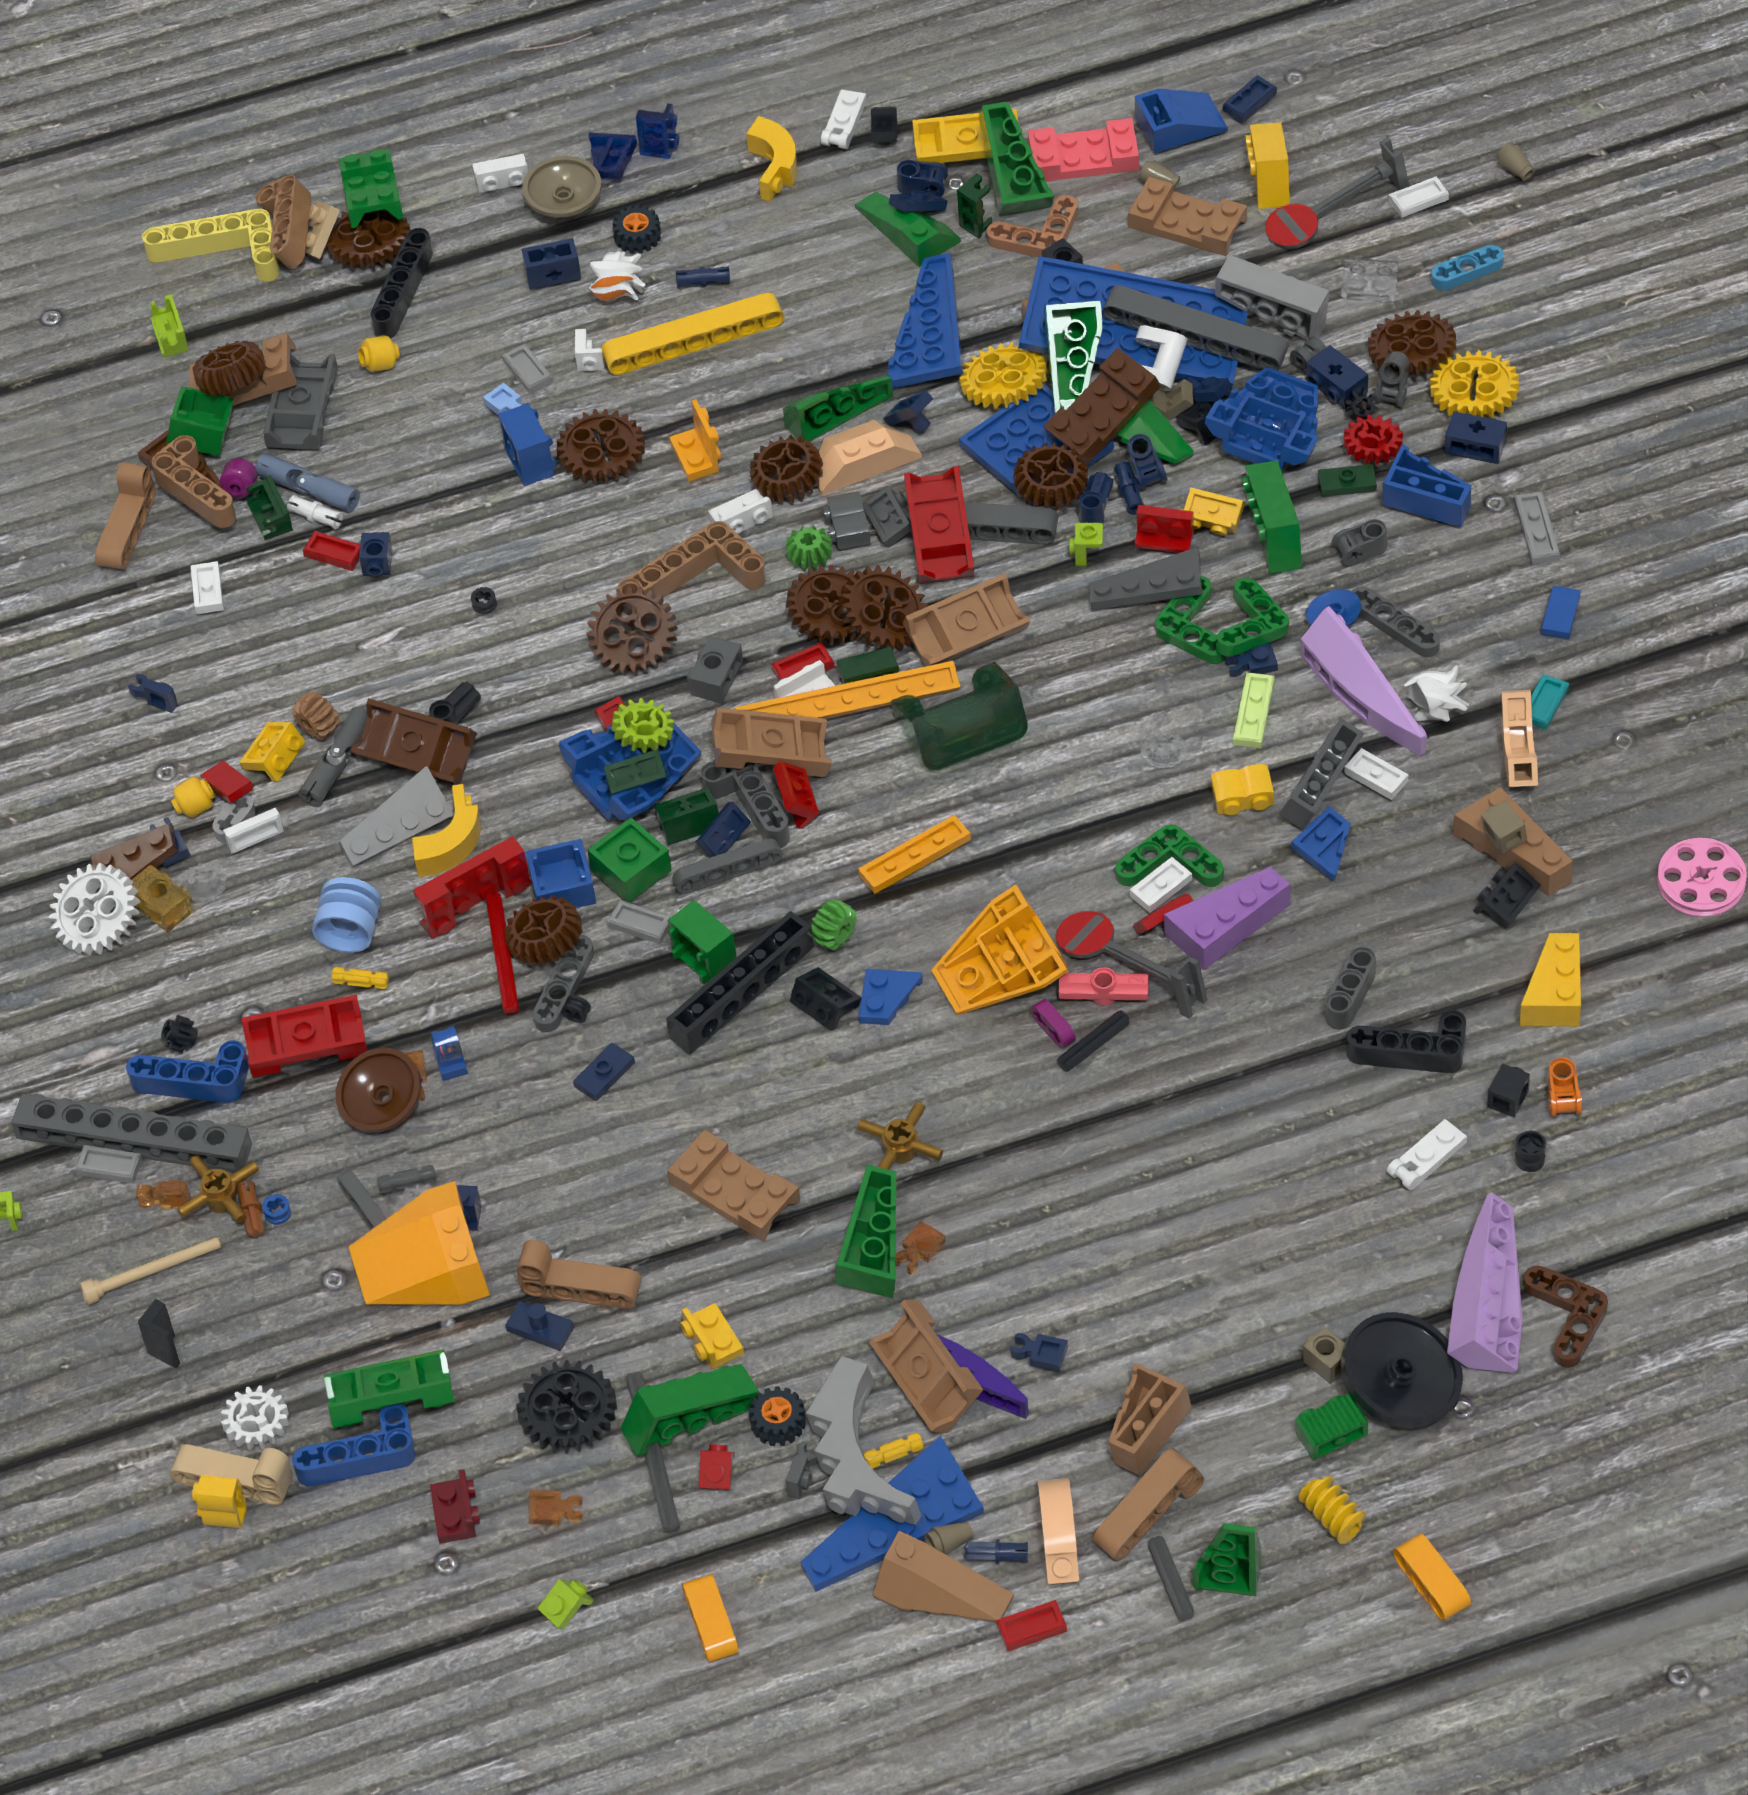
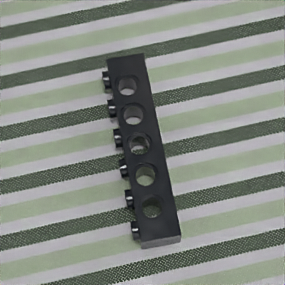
(740, 982)

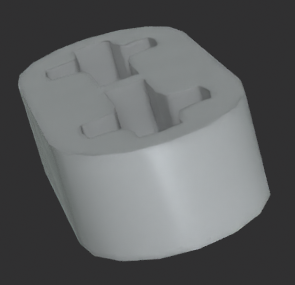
(230, 816)

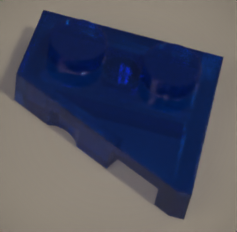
(611, 153)

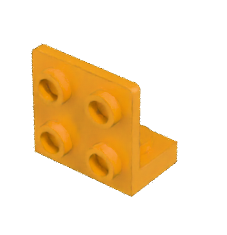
(697, 447)

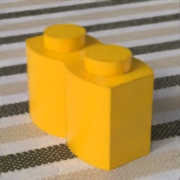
(1242, 789)
(220, 1501)

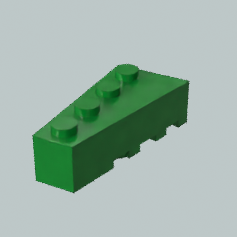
(1013, 170)
(1273, 515)
(870, 1240)
(686, 1405)

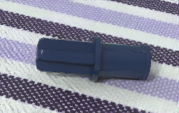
(996, 1551)

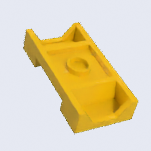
(949, 138)

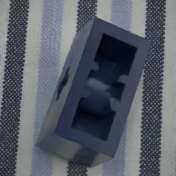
(551, 263)
(1335, 375)
(1476, 437)

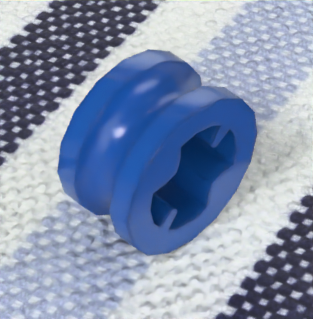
(273, 1202)

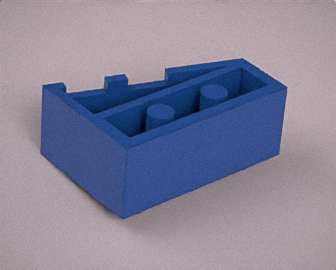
(1425, 490)

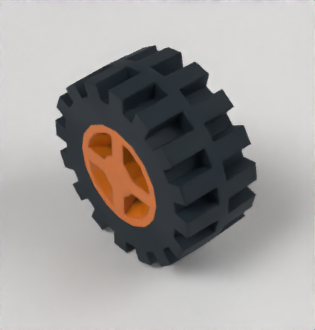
(636, 229)
(784, 1407)

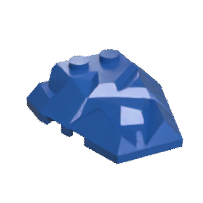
(1268, 419)
(590, 752)

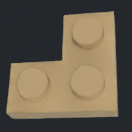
(322, 219)

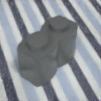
(847, 520)

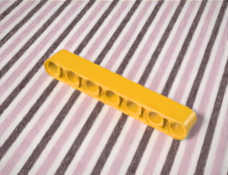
(692, 333)

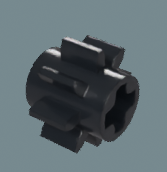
(1357, 397)
(179, 1034)

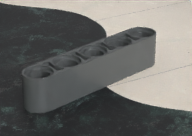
(1011, 523)

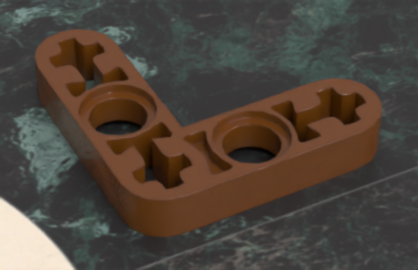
(1577, 1305)

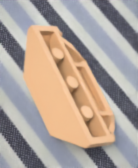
(863, 454)

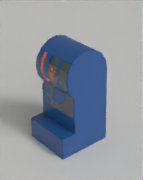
(448, 1053)

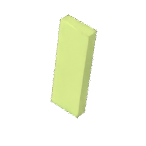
(1253, 710)

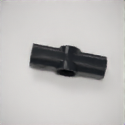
(456, 703)

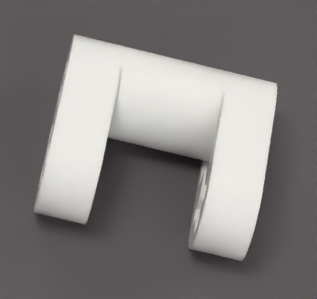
(1169, 354)

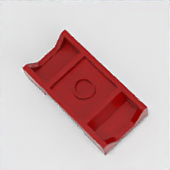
(939, 526)
(462, 887)
(304, 1034)

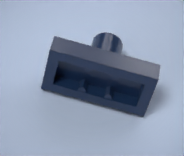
(910, 410)
(539, 1325)

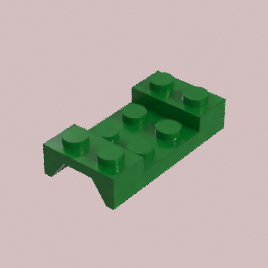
(370, 184)
(388, 1384)

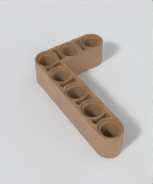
(694, 555)

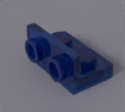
(657, 132)

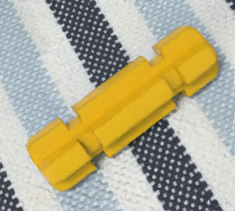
(360, 977)
(893, 1450)

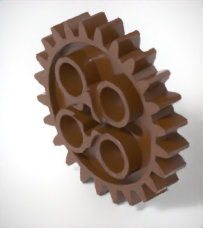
(372, 241)
(1420, 337)
(584, 455)
(860, 603)
(816, 605)
(643, 610)

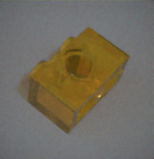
(161, 898)

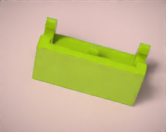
(168, 328)

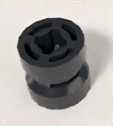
(1530, 1151)

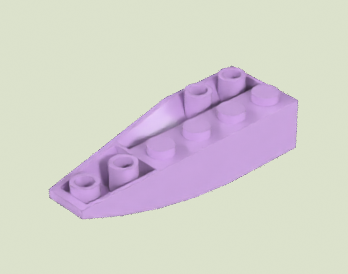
(1357, 681)
(1487, 1294)

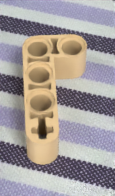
(260, 1479)

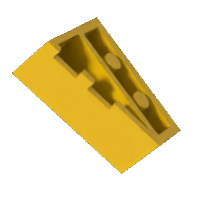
(1268, 164)
(1555, 986)

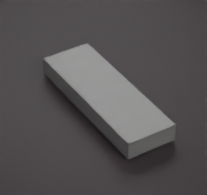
(1537, 528)

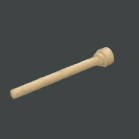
(94, 1289)

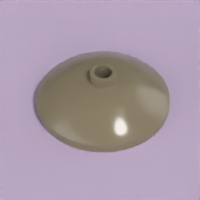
(562, 186)

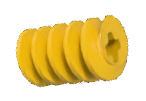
(1332, 1508)

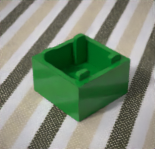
(201, 417)
(629, 860)
(701, 941)

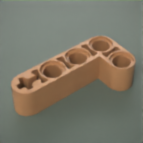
(289, 207)
(176, 473)
(127, 516)
(575, 1281)
(1147, 1503)

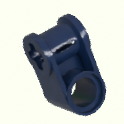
(920, 176)
(1147, 466)

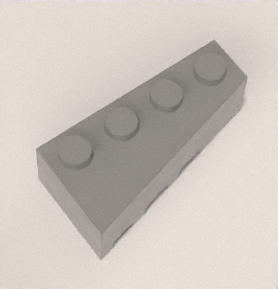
(1274, 297)

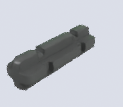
(406, 1178)

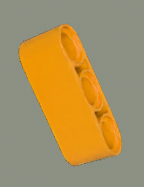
(1432, 1577)
(710, 1618)

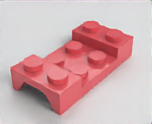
(1085, 152)

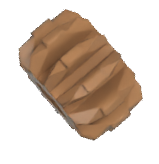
(315, 715)

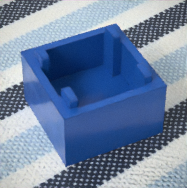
(526, 444)
(561, 872)

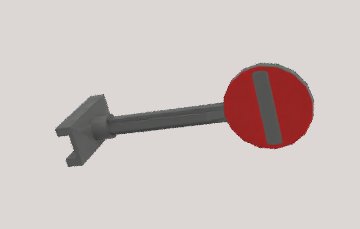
(1298, 224)
(1092, 933)

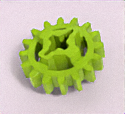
(642, 725)

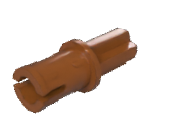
(252, 1209)

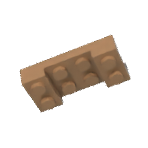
(1185, 218)
(276, 376)
(965, 621)
(769, 738)
(731, 1185)
(926, 1369)

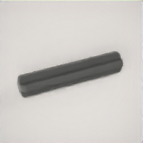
(1170, 1578)

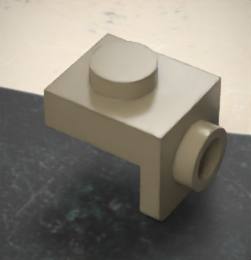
(1174, 401)

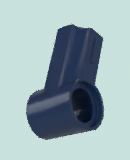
(1095, 498)

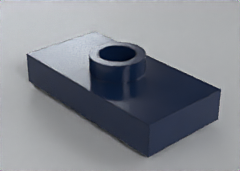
(1249, 98)
(918, 201)
(723, 830)
(603, 1071)

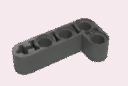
(753, 795)

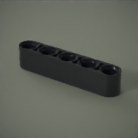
(401, 283)

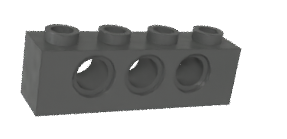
(1321, 773)

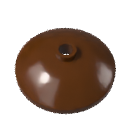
(369, 1080)

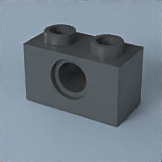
(715, 669)

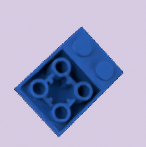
(1176, 117)

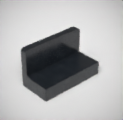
(159, 1334)

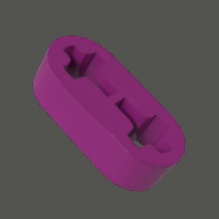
(1053, 1023)

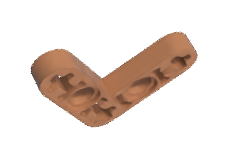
(1043, 237)

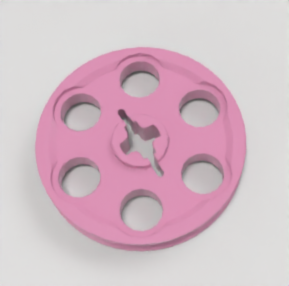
(1701, 888)

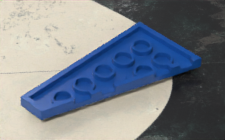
(929, 334)
(865, 1539)

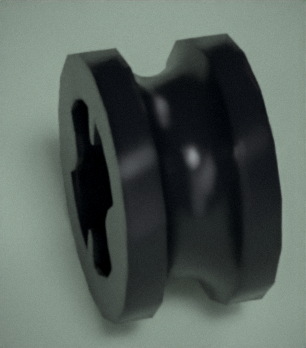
(487, 594)
(576, 1009)

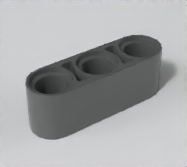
(1350, 987)

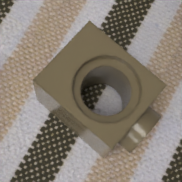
(1504, 827)
(1324, 1365)

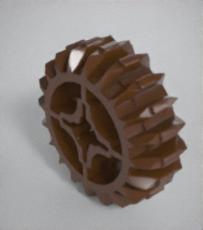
(229, 367)
(789, 474)
(1050, 476)
(543, 930)

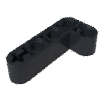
(1372, 1046)

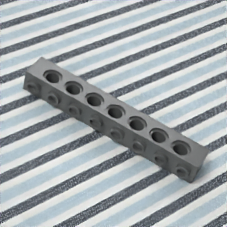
(54, 1123)

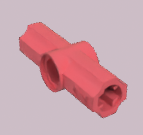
(1118, 986)

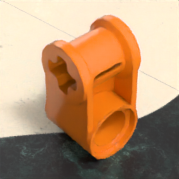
(1563, 1092)

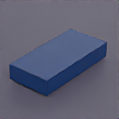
(1560, 612)

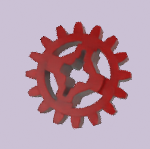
(1375, 440)

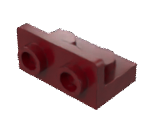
(453, 1509)

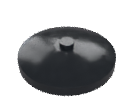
(1401, 1370)

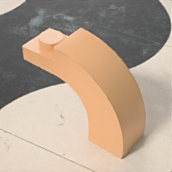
(1518, 739)
(1058, 1531)

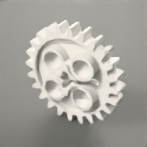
(94, 909)

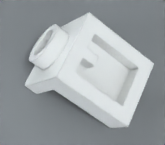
(586, 356)

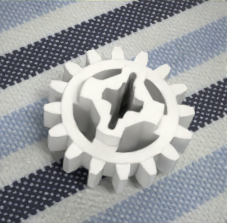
(250, 1418)

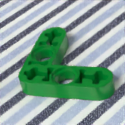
(1269, 623)
(1183, 626)
(1175, 849)

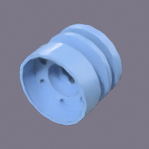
(346, 915)

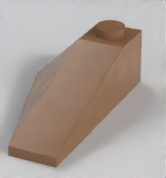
(930, 1581)

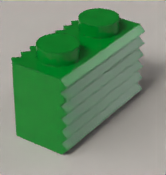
(1331, 1426)

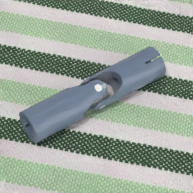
(321, 488)

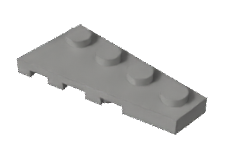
(404, 815)

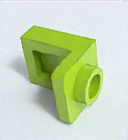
(1086, 536)
(10, 1209)
(564, 1601)

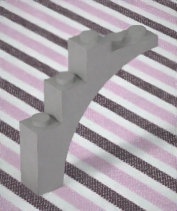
(836, 1418)

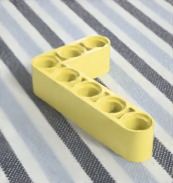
(216, 235)

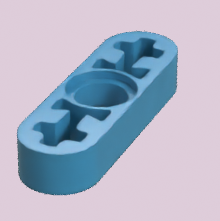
(1445, 278)

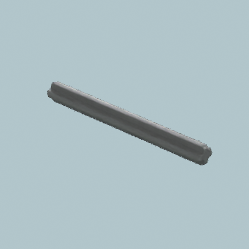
(657, 1470)

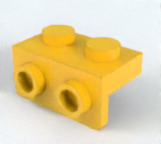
(1214, 511)

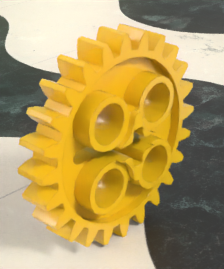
(1003, 376)
(1495, 385)

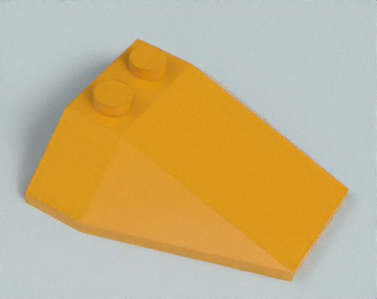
(999, 956)
(421, 1255)

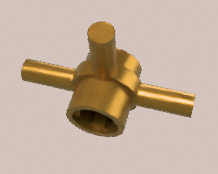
(901, 1138)
(218, 1189)

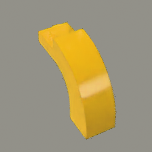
(777, 145)
(453, 844)

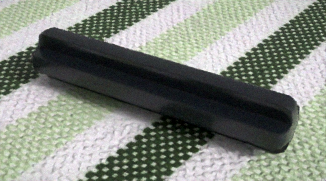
(1093, 1041)

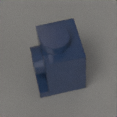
(472, 1205)

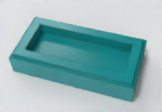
(1546, 700)

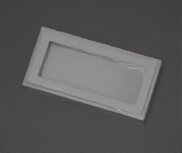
(527, 369)
(639, 922)
(108, 1164)

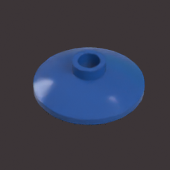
(1340, 601)

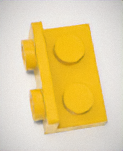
(273, 749)
(711, 1335)

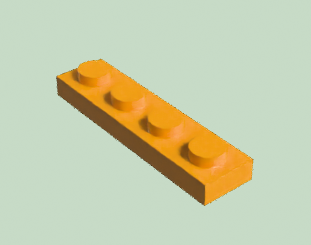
(914, 854)

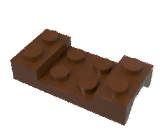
(1103, 406)
(415, 741)

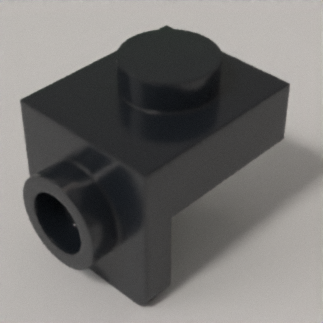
(884, 125)

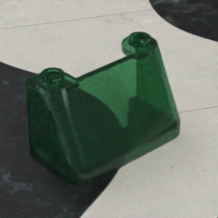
(966, 724)

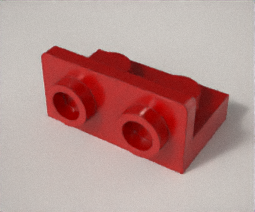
(1164, 529)
(796, 793)

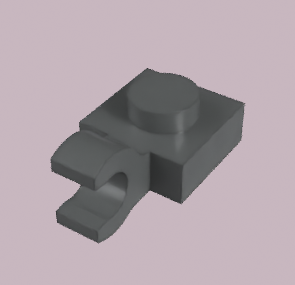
(799, 1473)

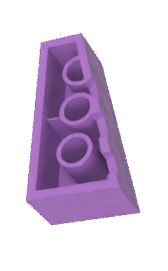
(1227, 916)

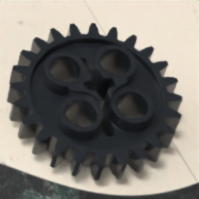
(585, 1389)

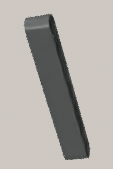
(1200, 328)

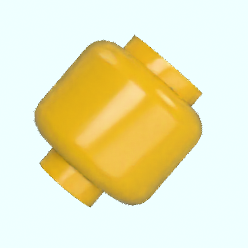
(378, 354)
(193, 797)

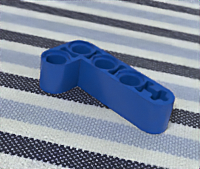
(192, 1078)
(309, 1459)

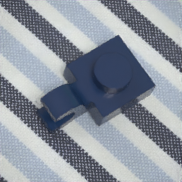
(1210, 389)
(157, 694)

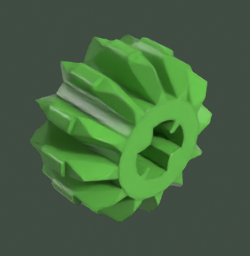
(809, 548)
(833, 924)

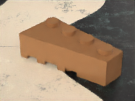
(1537, 855)

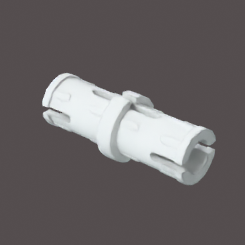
(315, 512)

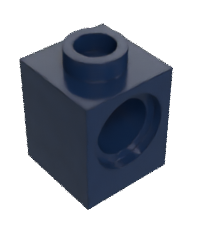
(376, 554)

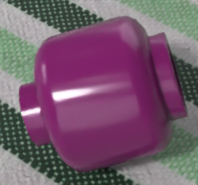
(237, 477)

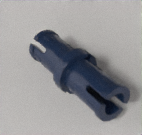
(702, 276)
(1128, 486)

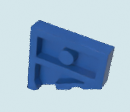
(1323, 842)
(885, 994)

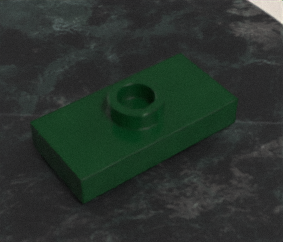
(1347, 480)

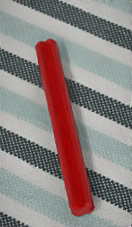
(502, 953)

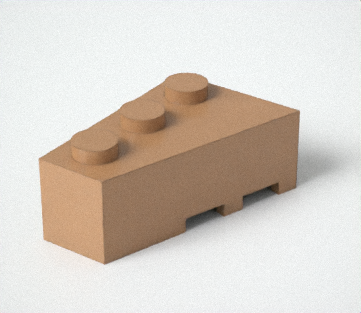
(1147, 1418)

